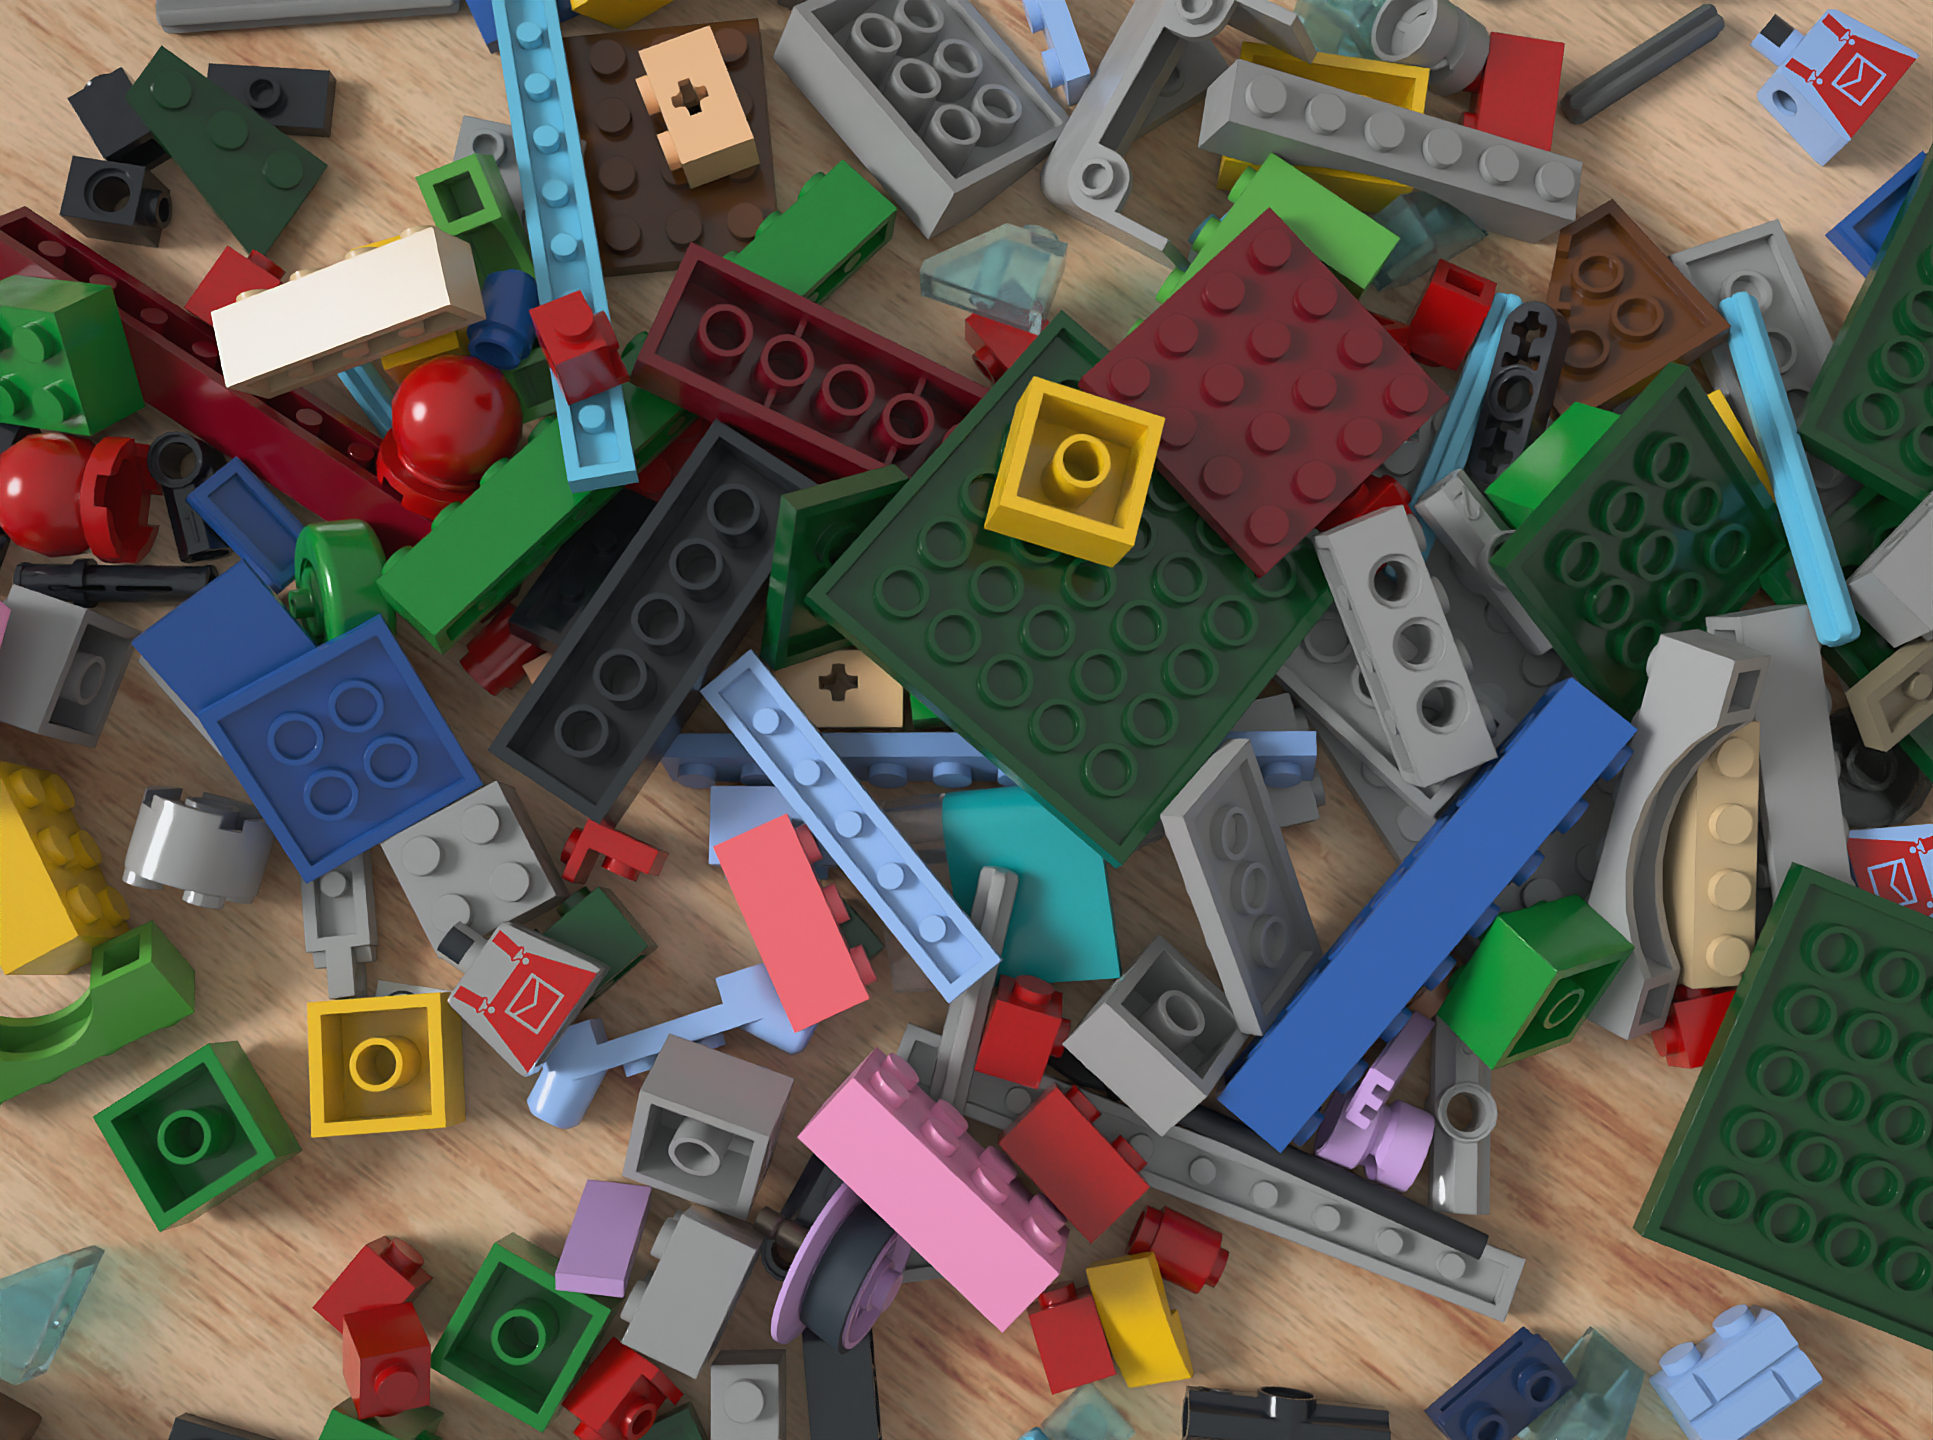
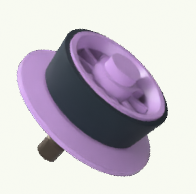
(841, 1270)

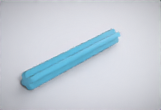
(1460, 420)

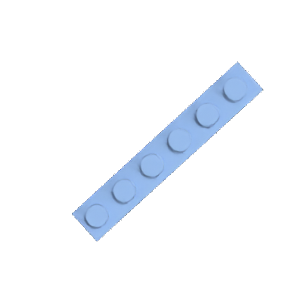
(851, 826)

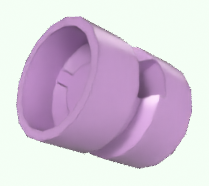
(1389, 1148)

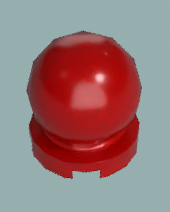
(447, 431)
(78, 496)

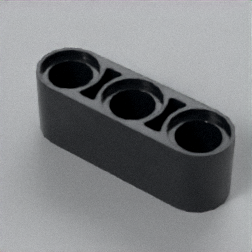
(841, 1390)

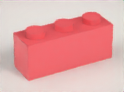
(796, 921)

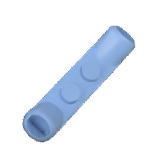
(585, 1054)

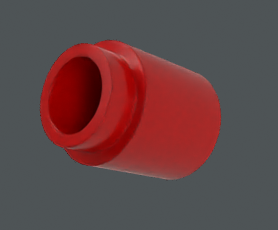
(497, 656)
(1184, 1248)

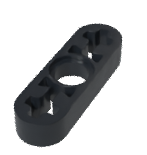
(1505, 373)

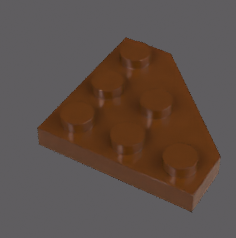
(1624, 311)

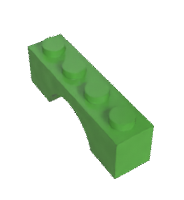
(475, 206)
(133, 990)

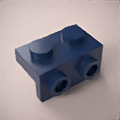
(1503, 1391)

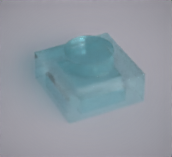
(1087, 1416)

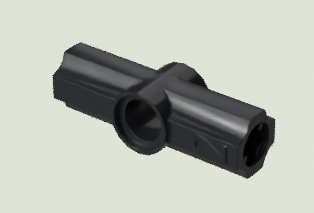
(1277, 1415)

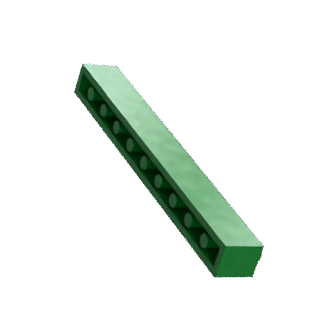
(525, 503)

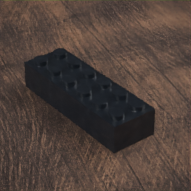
(654, 631)

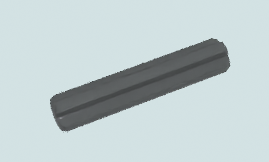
(1642, 64)

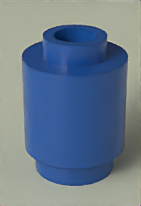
(509, 329)

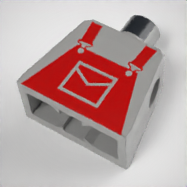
(519, 989)

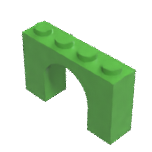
(1331, 228)

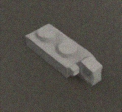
(342, 925)

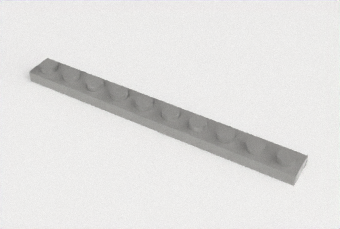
(1257, 1193)

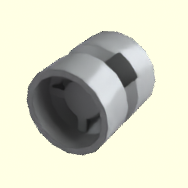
(1432, 37)

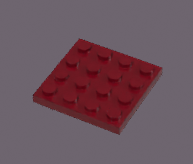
(1267, 391)

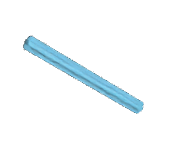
(1789, 472)

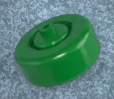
(338, 579)

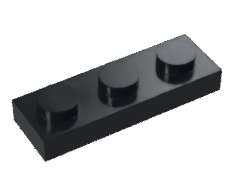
(578, 571)

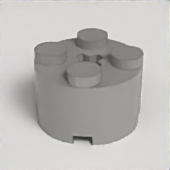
(199, 845)

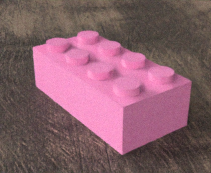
(940, 1187)

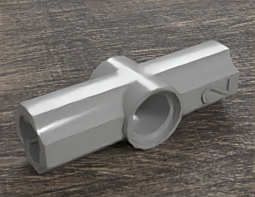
(1471, 533)
(1459, 1157)

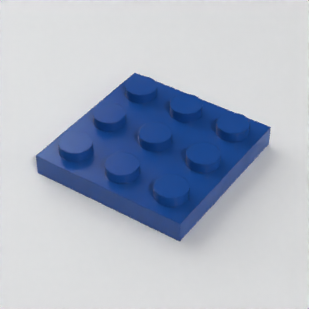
(341, 748)

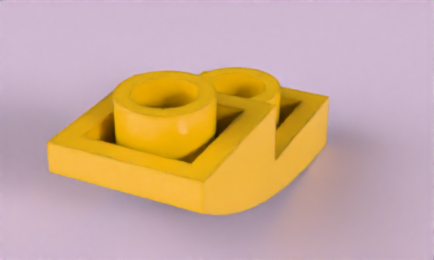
(1138, 1320)

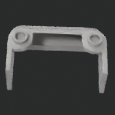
(1087, 166)

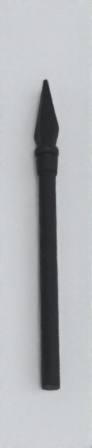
(1308, 1168)

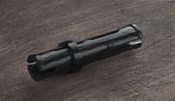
(89, 583)

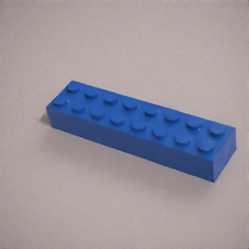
(1424, 911)

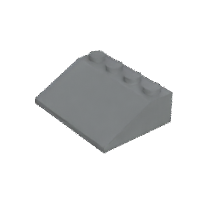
(922, 100)

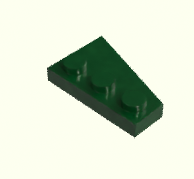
(230, 154)

